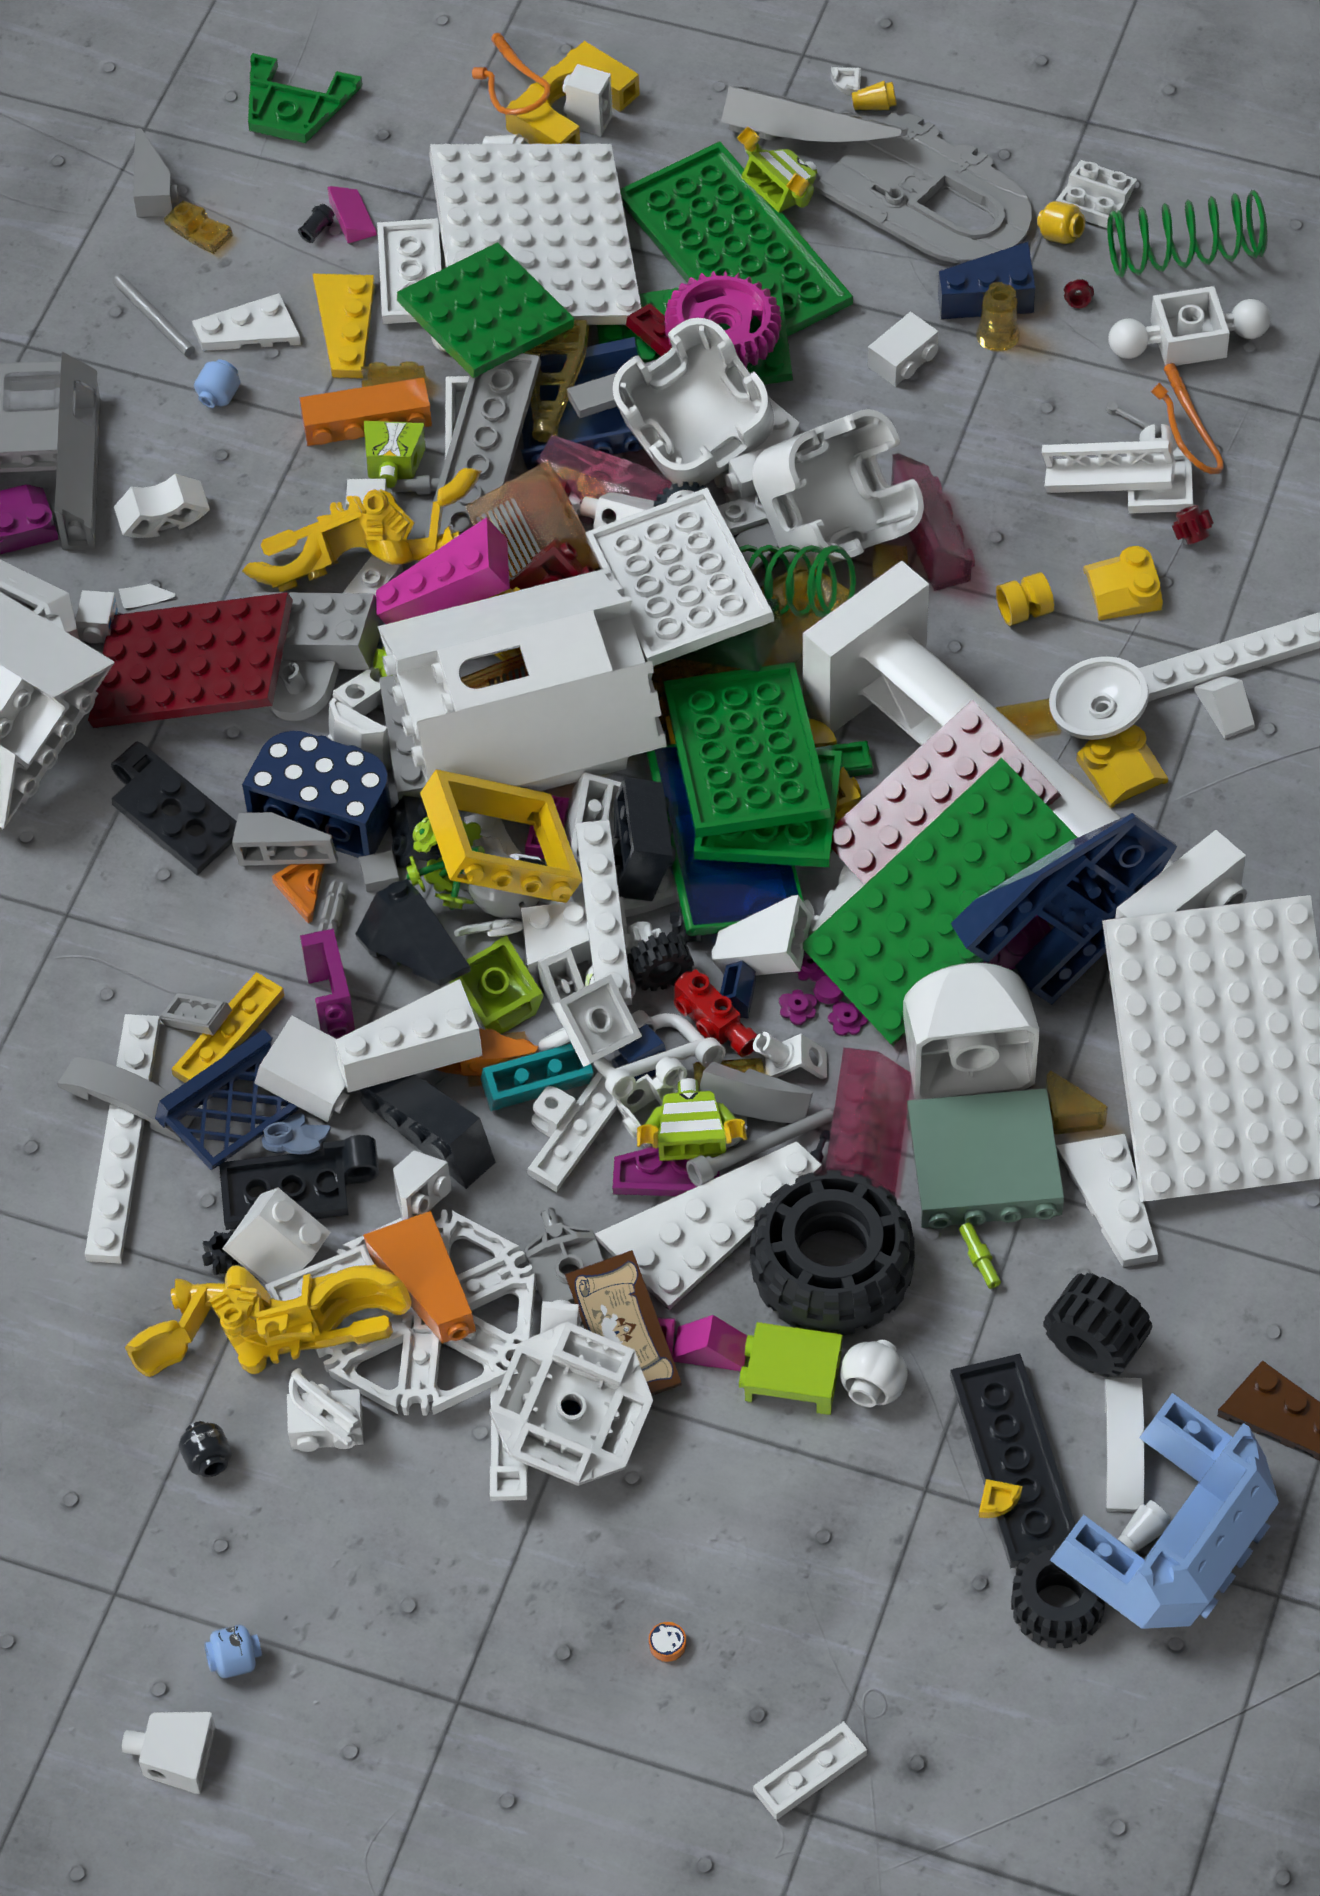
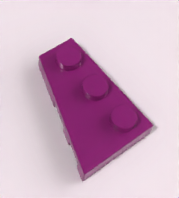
(644, 1174)

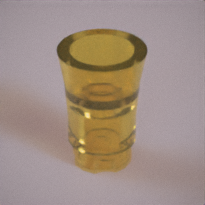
(998, 321)

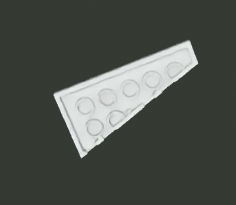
(702, 1227)

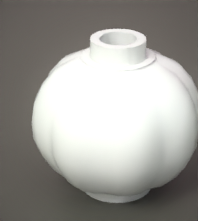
(873, 1373)

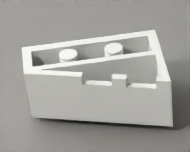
(591, 801)
(556, 928)

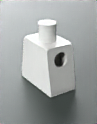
(604, 507)
(174, 1748)

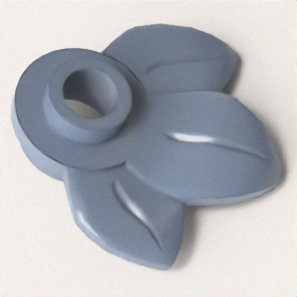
(294, 1136)

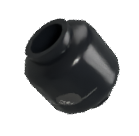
(205, 1449)

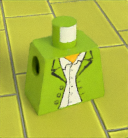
(393, 449)

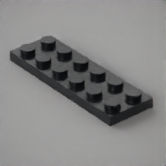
(1014, 1450)

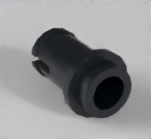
(320, 218)

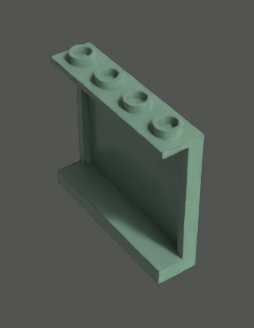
(985, 1158)

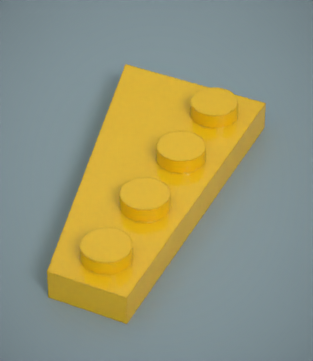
(345, 317)

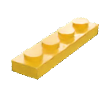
(248, 1011)

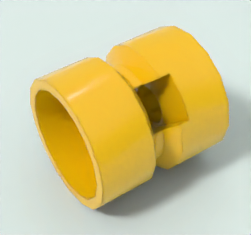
(1021, 599)

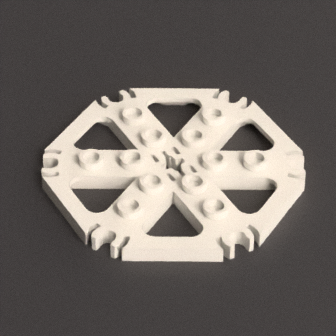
(421, 1346)

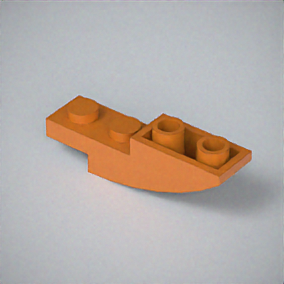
(495, 1050)

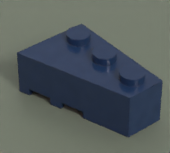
(964, 285)

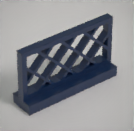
(211, 1084)

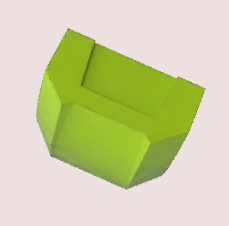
(500, 987)

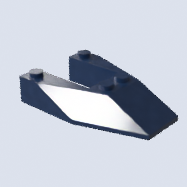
(1074, 893)

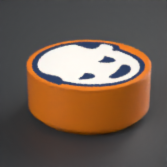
(667, 1641)

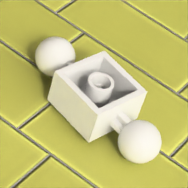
(1189, 327)

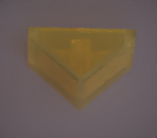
(1073, 1108)

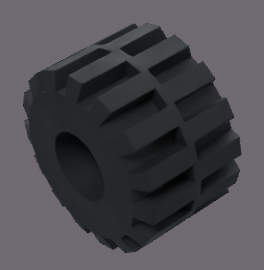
(1097, 1324)

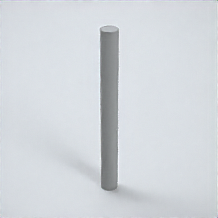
(153, 315)

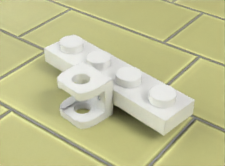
(570, 1129)

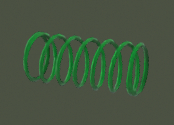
(1259, 250)
(813, 586)

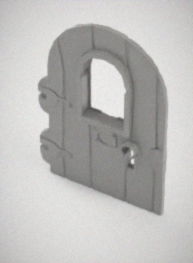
(912, 172)

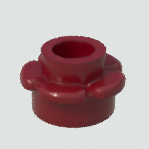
(1081, 299)

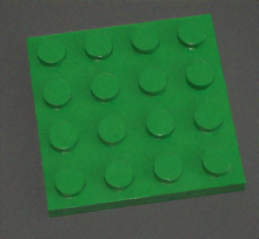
(485, 309)
(788, 844)

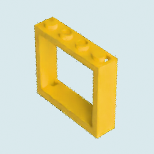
(451, 792)

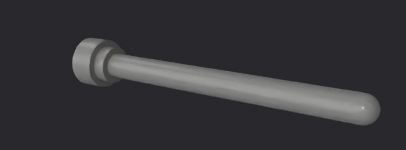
(704, 1169)

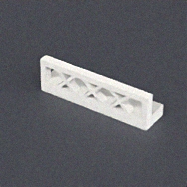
(1109, 470)

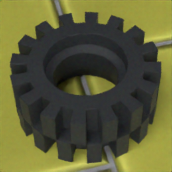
(659, 961)

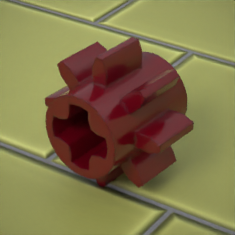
(1192, 524)

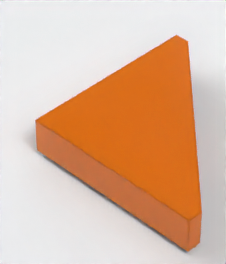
(300, 886)

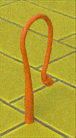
(509, 54)
(1184, 399)

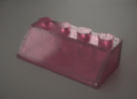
(936, 535)
(869, 1117)

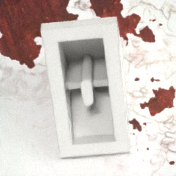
(1226, 705)
(559, 976)

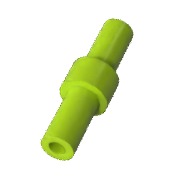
(979, 1255)

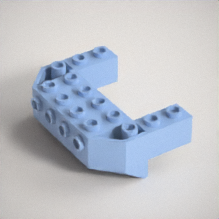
(1200, 1542)

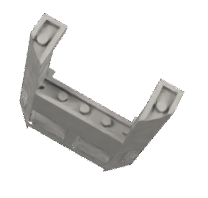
(55, 425)

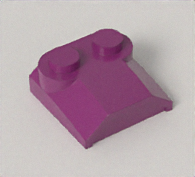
(25, 518)

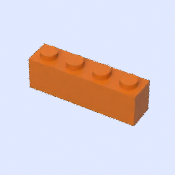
(342, 413)

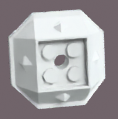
(580, 1368)

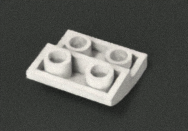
(1097, 191)

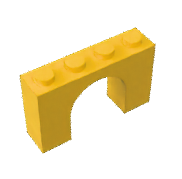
(550, 127)

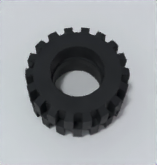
(1047, 1621)

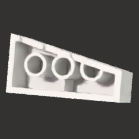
(411, 1040)

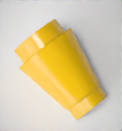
(875, 97)

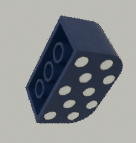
(322, 787)

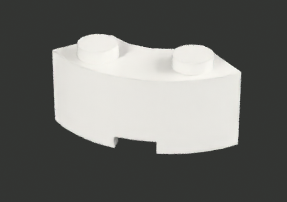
(160, 507)

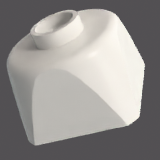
(970, 1032)

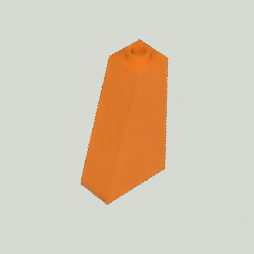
(420, 1260)

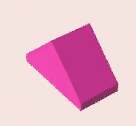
(710, 1344)

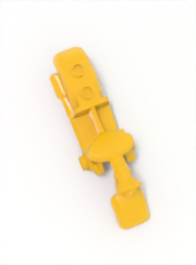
(374, 525)
(271, 1327)

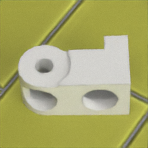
(361, 692)

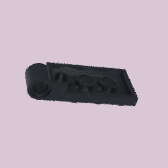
(154, 785)
(320, 1174)

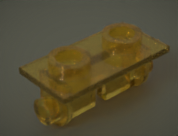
(380, 373)

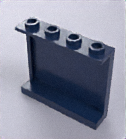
(600, 431)

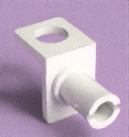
(790, 1055)

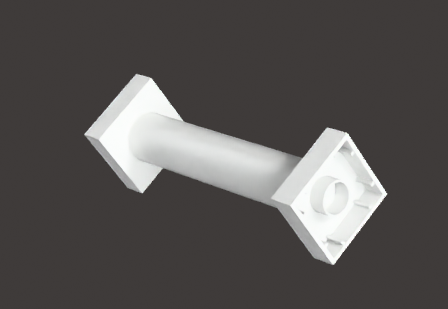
(879, 656)

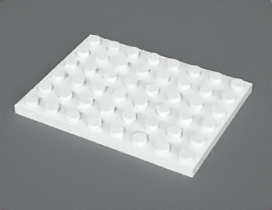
(550, 211)
(1219, 1044)

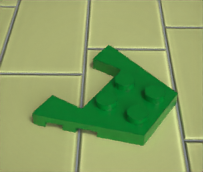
(291, 110)

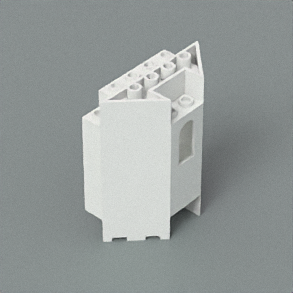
(44, 694)
(575, 712)

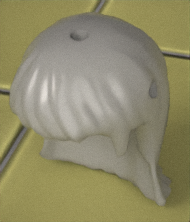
(494, 901)

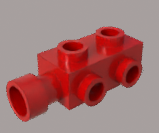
(704, 1009)

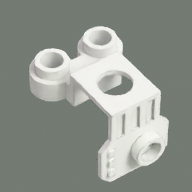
(668, 1074)

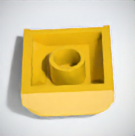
(1125, 584)
(1121, 765)

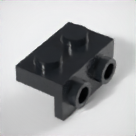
(403, 820)

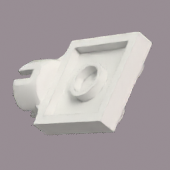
(1164, 499)

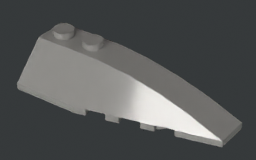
(792, 118)

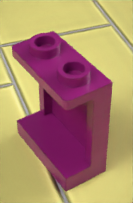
(324, 963)

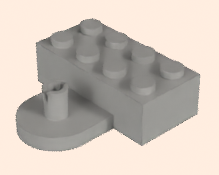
(322, 637)

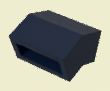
(739, 986)

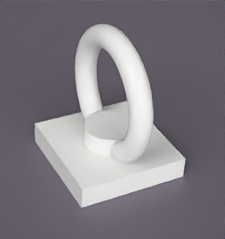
(593, 1021)

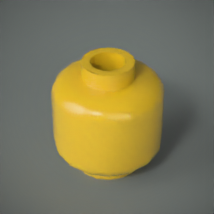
(1061, 222)

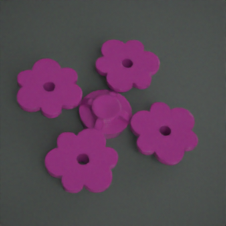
(800, 1006)

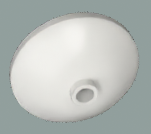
(1099, 698)

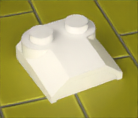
(355, 729)

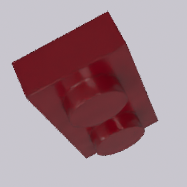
(650, 327)

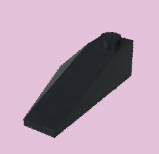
(409, 934)

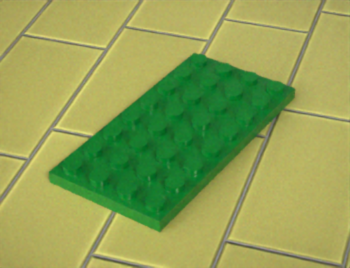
(716, 222)
(903, 916)

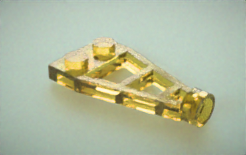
(548, 413)

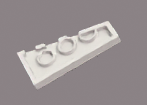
(1109, 1184)

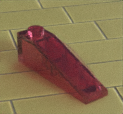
(598, 473)

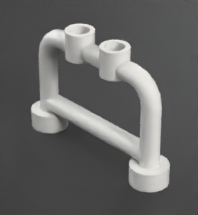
(621, 1080)

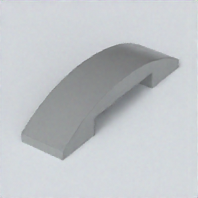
(120, 1088)

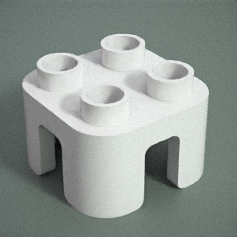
(694, 404)
(831, 490)

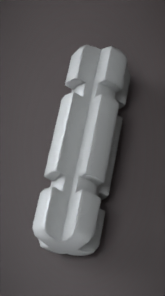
(334, 906)

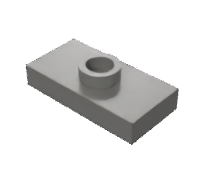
(195, 1013)

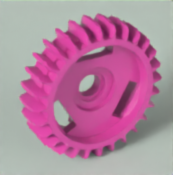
(733, 303)

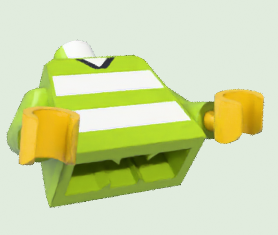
(777, 174)
(690, 1124)

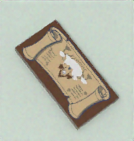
(619, 1308)

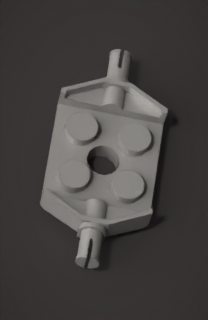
(556, 1248)

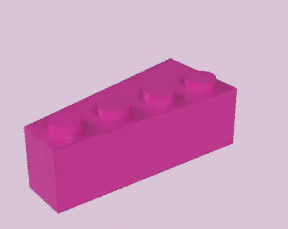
(454, 575)

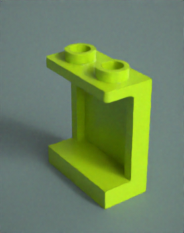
(792, 1364)

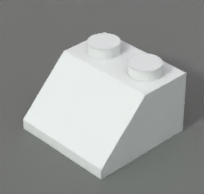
(276, 1237)

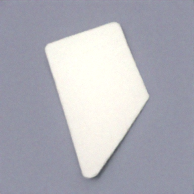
(143, 595)

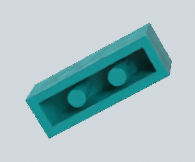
(529, 1075)

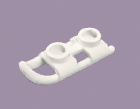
(319, 1400)

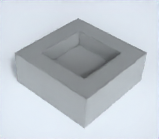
(378, 870)

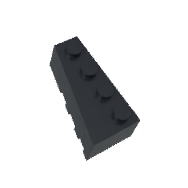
(433, 1125)

